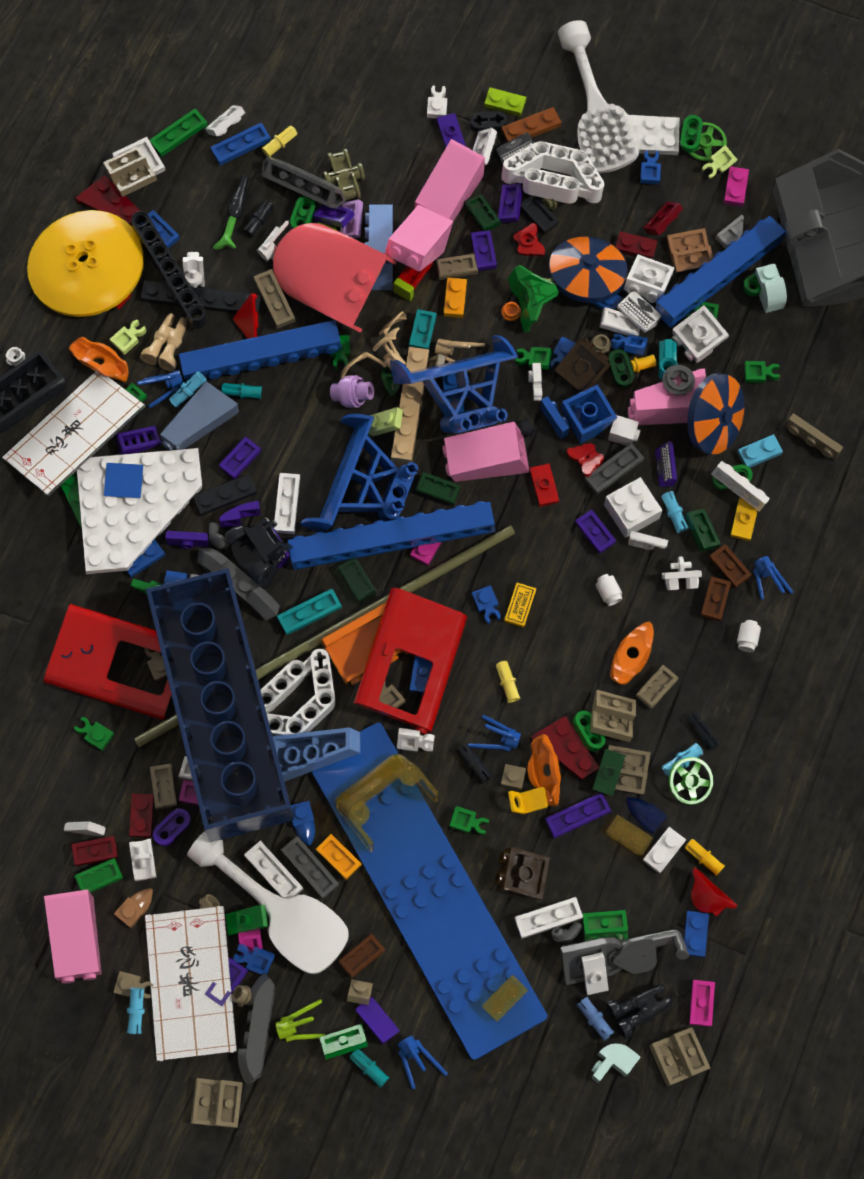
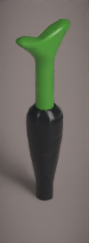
(234, 213)

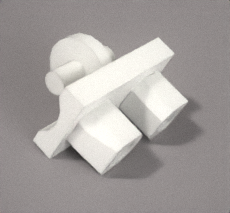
(194, 269)
(691, 577)
(142, 860)

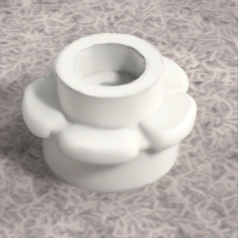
(14, 351)

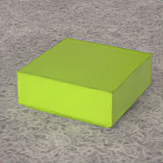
(403, 289)

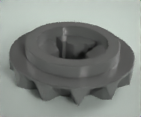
(686, 376)

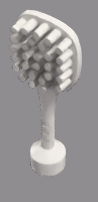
(605, 129)
(298, 926)

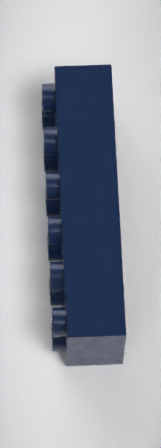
(219, 705)

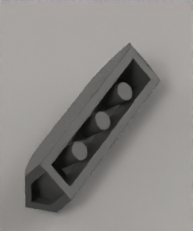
(302, 182)
(245, 588)
(252, 1059)

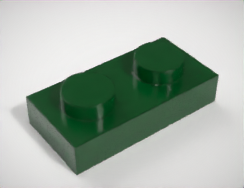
(702, 529)

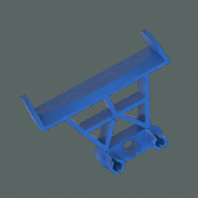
(454, 420)
(400, 480)

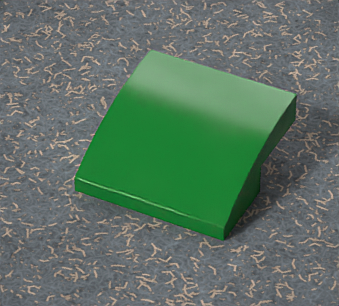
(605, 925)

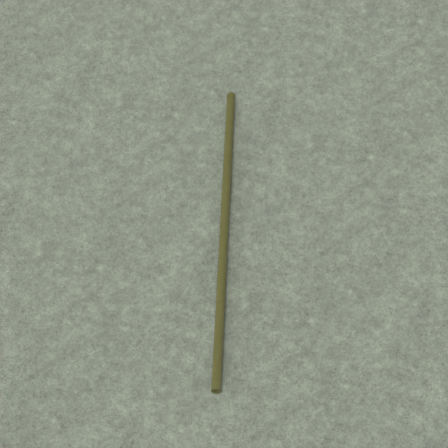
(316, 640)

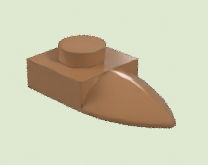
(134, 907)

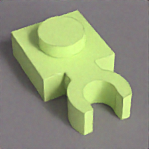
(720, 161)
(126, 339)

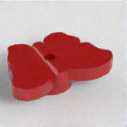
(532, 247)
(586, 457)

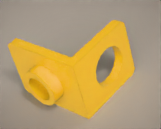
(528, 801)

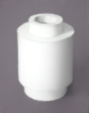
(609, 590)
(748, 636)

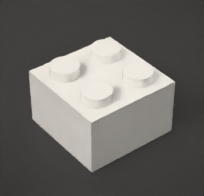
(632, 507)

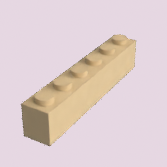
(411, 405)

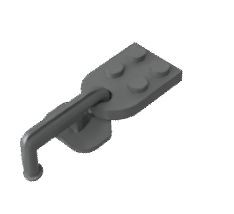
(632, 954)

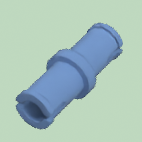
(595, 1018)

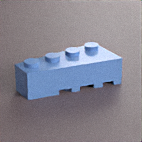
(379, 231)
(313, 750)

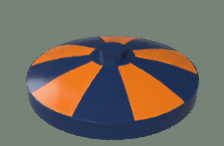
(587, 269)
(715, 413)

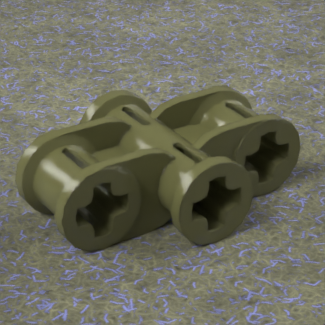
(344, 174)

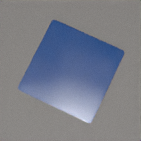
(123, 480)

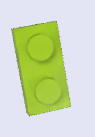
(505, 102)

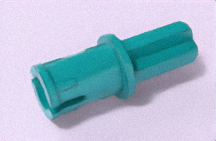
(242, 390)
(369, 1067)

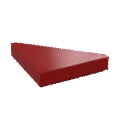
(248, 317)

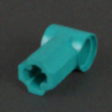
(667, 355)

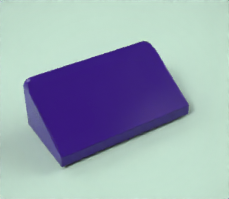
(377, 1021)

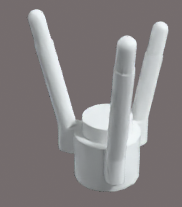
(268, 248)

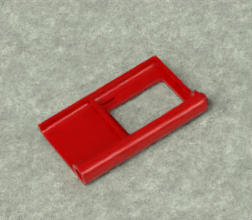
(420, 630)
(88, 672)

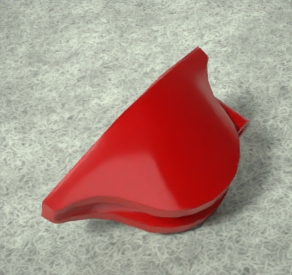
(708, 896)

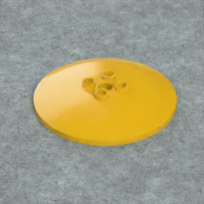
(92, 285)

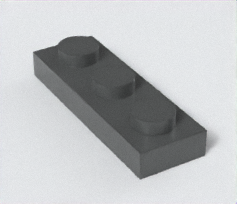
(614, 469)
(310, 867)

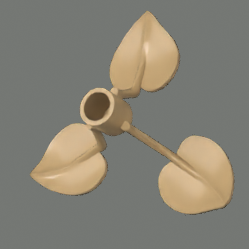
(392, 354)

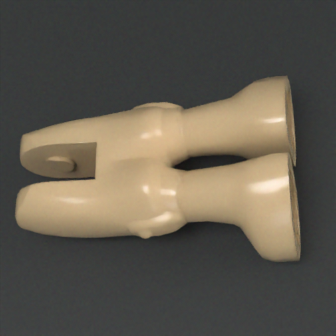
(162, 335)

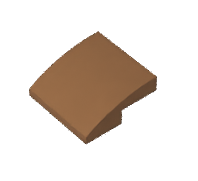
(689, 249)

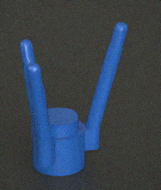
(171, 380)
(766, 568)
(509, 736)
(409, 1049)

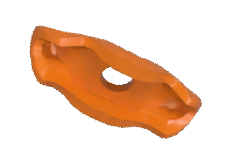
(87, 351)
(623, 666)
(541, 755)

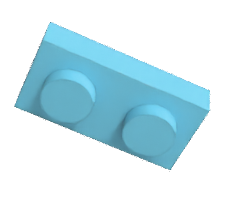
(760, 451)

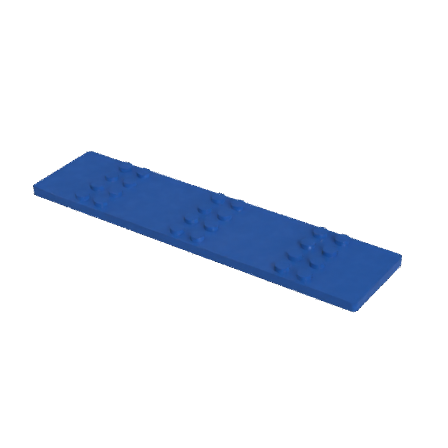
(433, 902)

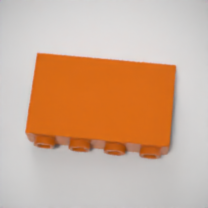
(352, 645)

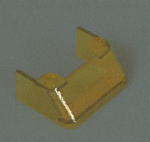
(352, 801)

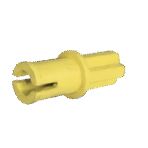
(279, 141)
(507, 681)

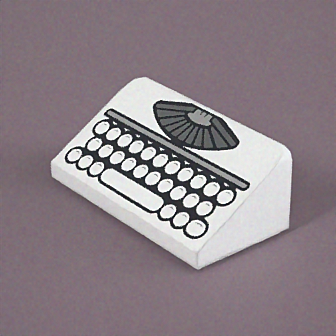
(639, 311)

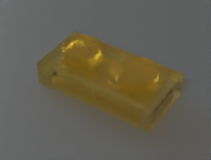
(629, 835)
(504, 998)

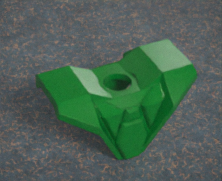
(532, 294)

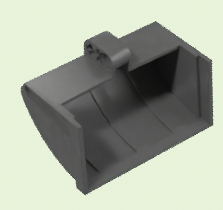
(825, 227)

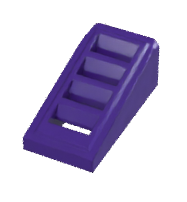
(135, 434)

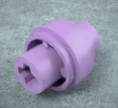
(352, 391)

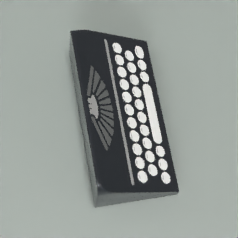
(513, 147)

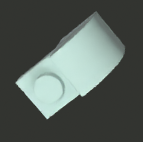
(773, 288)
(618, 1057)

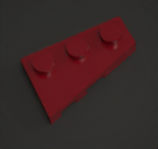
(106, 198)
(569, 748)

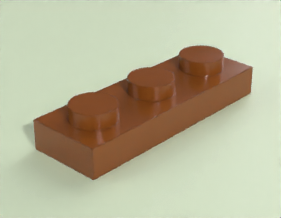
(534, 125)

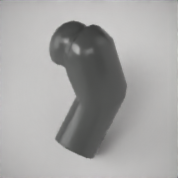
(215, 538)
(566, 935)

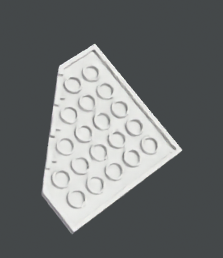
(123, 527)

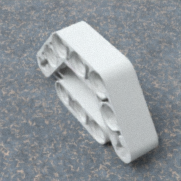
(526, 165)
(292, 681)

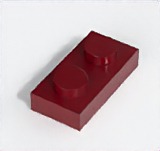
(663, 218)
(636, 245)
(141, 815)
(94, 851)

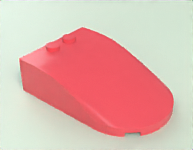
(327, 270)

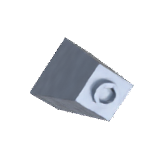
(198, 417)

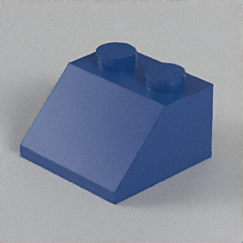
(588, 413)

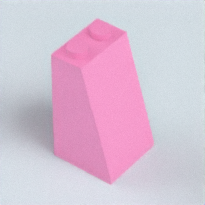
(452, 180)
(419, 238)
(657, 406)
(486, 453)
(73, 936)

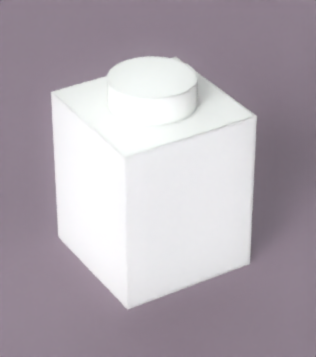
(624, 431)

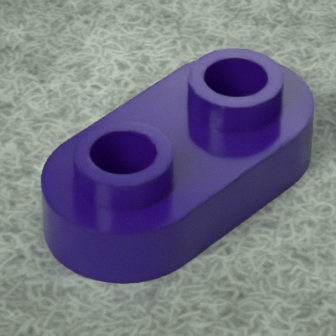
(170, 826)

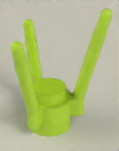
(287, 1026)

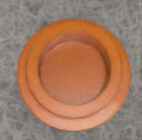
(511, 311)

